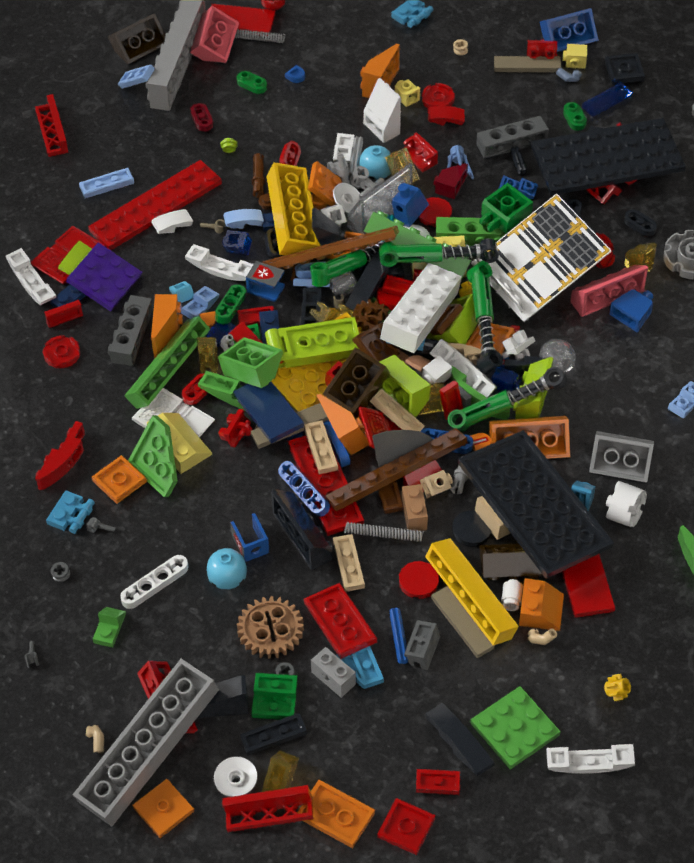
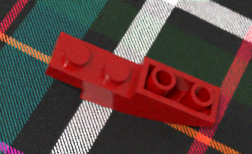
(61, 460)

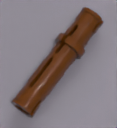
(258, 179)

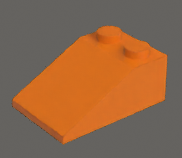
(381, 66)
(165, 320)
(346, 426)

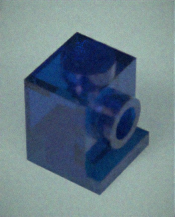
(237, 242)
(505, 379)

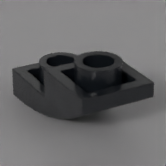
(521, 366)

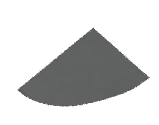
(396, 443)

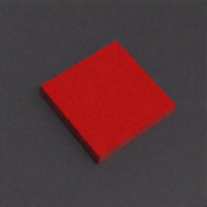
(406, 826)

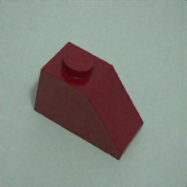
(451, 180)

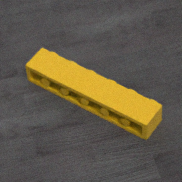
(471, 591)

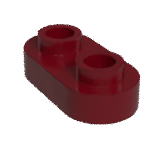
(201, 117)

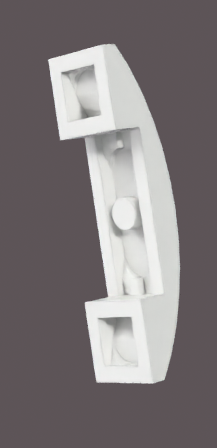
(217, 266)
(29, 277)
(474, 378)
(590, 761)

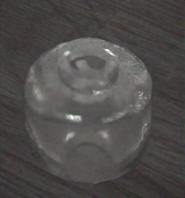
(343, 284)

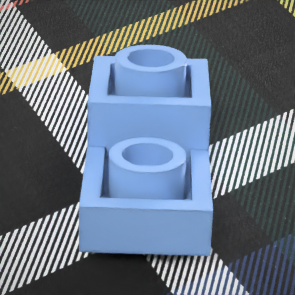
(240, 217)
(684, 401)

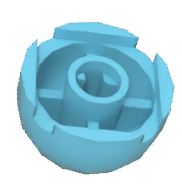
(374, 160)
(226, 568)

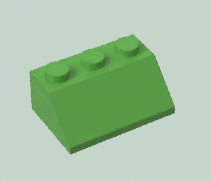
(251, 362)

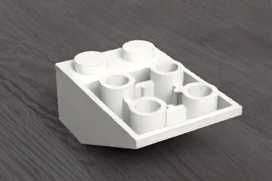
(383, 112)

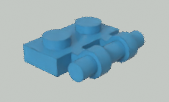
(408, 12)
(66, 508)

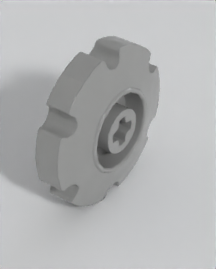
(680, 253)

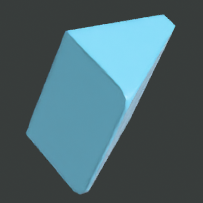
(183, 291)

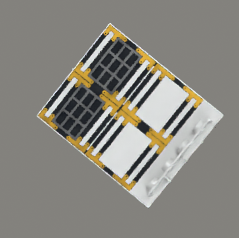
(543, 257)

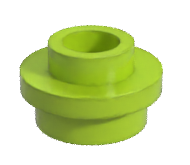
(228, 145)

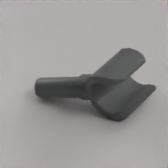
(94, 523)
(31, 657)

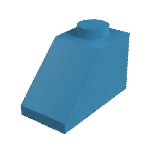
(584, 492)

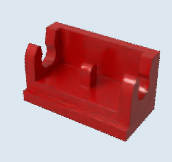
(421, 152)

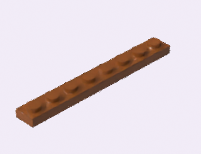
(334, 248)

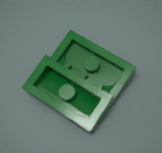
(274, 696)

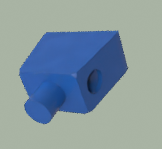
(408, 204)
(632, 308)

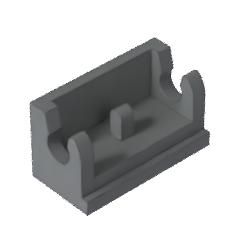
(422, 644)

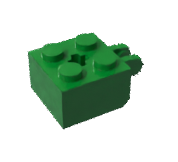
(505, 209)

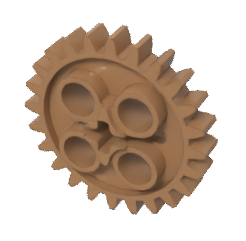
(251, 631)

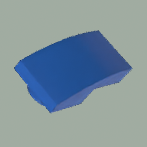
(524, 186)

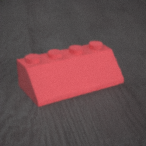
(602, 292)

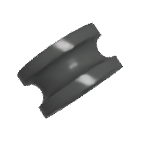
(64, 576)
(285, 666)

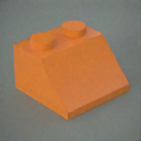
(541, 605)

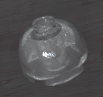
(562, 352)

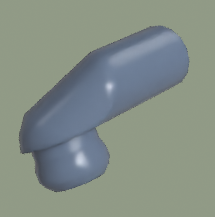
(575, 77)

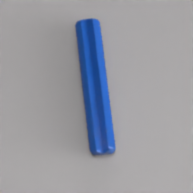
(398, 634)

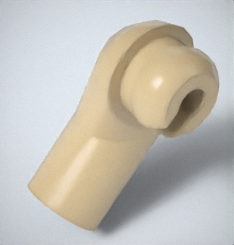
(542, 639)
(98, 738)

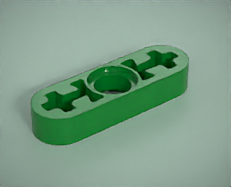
(222, 318)

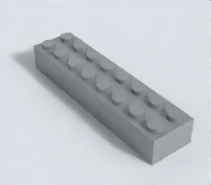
(174, 55)
(146, 742)

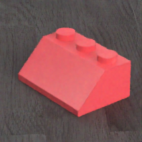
(214, 36)

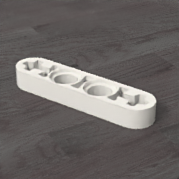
(157, 584)

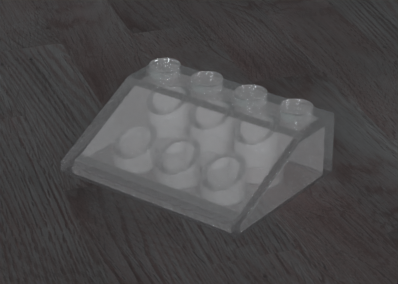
(378, 199)

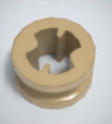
(460, 47)

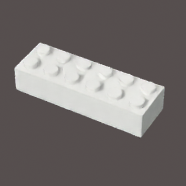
(420, 308)

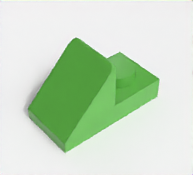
(109, 626)

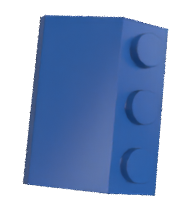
(570, 29)

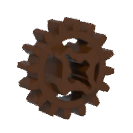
(370, 314)

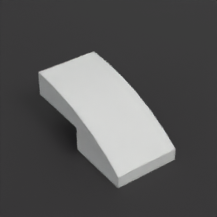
(343, 146)
(168, 222)

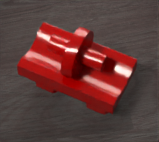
(541, 48)
(237, 428)

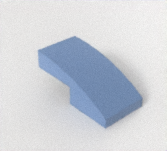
(201, 302)

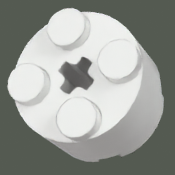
(625, 504)

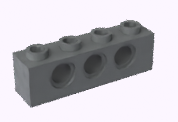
(501, 139)
(130, 330)

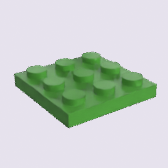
(515, 727)

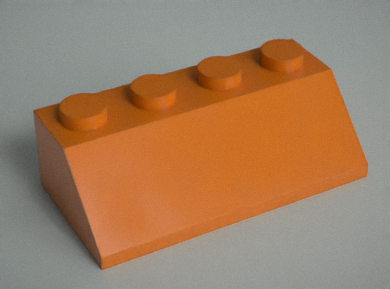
(547, 433)

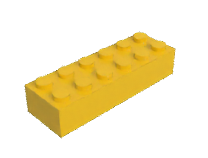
(291, 208)

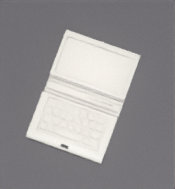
(169, 403)

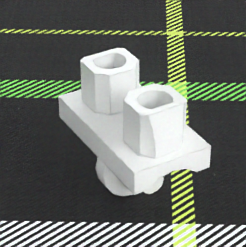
(517, 345)

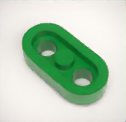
(251, 82)
(574, 116)

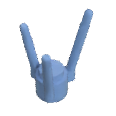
(457, 156)

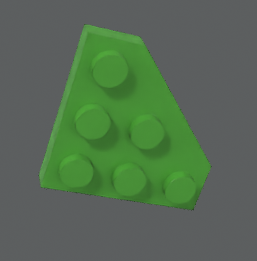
(155, 456)

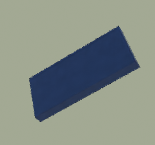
(269, 410)

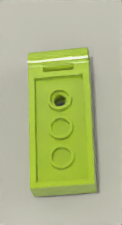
(314, 342)

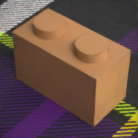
(414, 507)

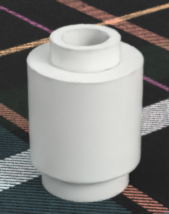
(512, 595)

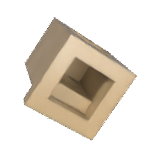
(431, 487)

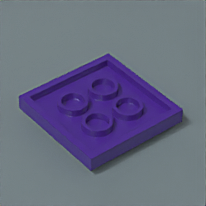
(104, 276)

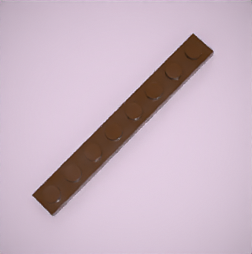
(396, 469)

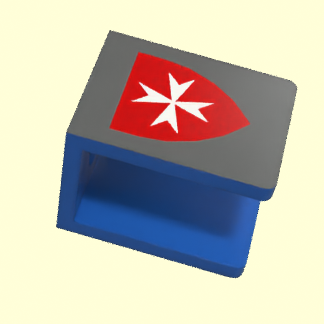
(264, 281)
(245, 550)

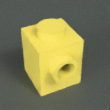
(575, 56)

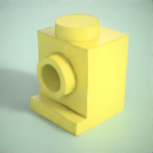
(405, 89)

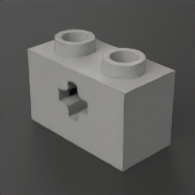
(333, 672)

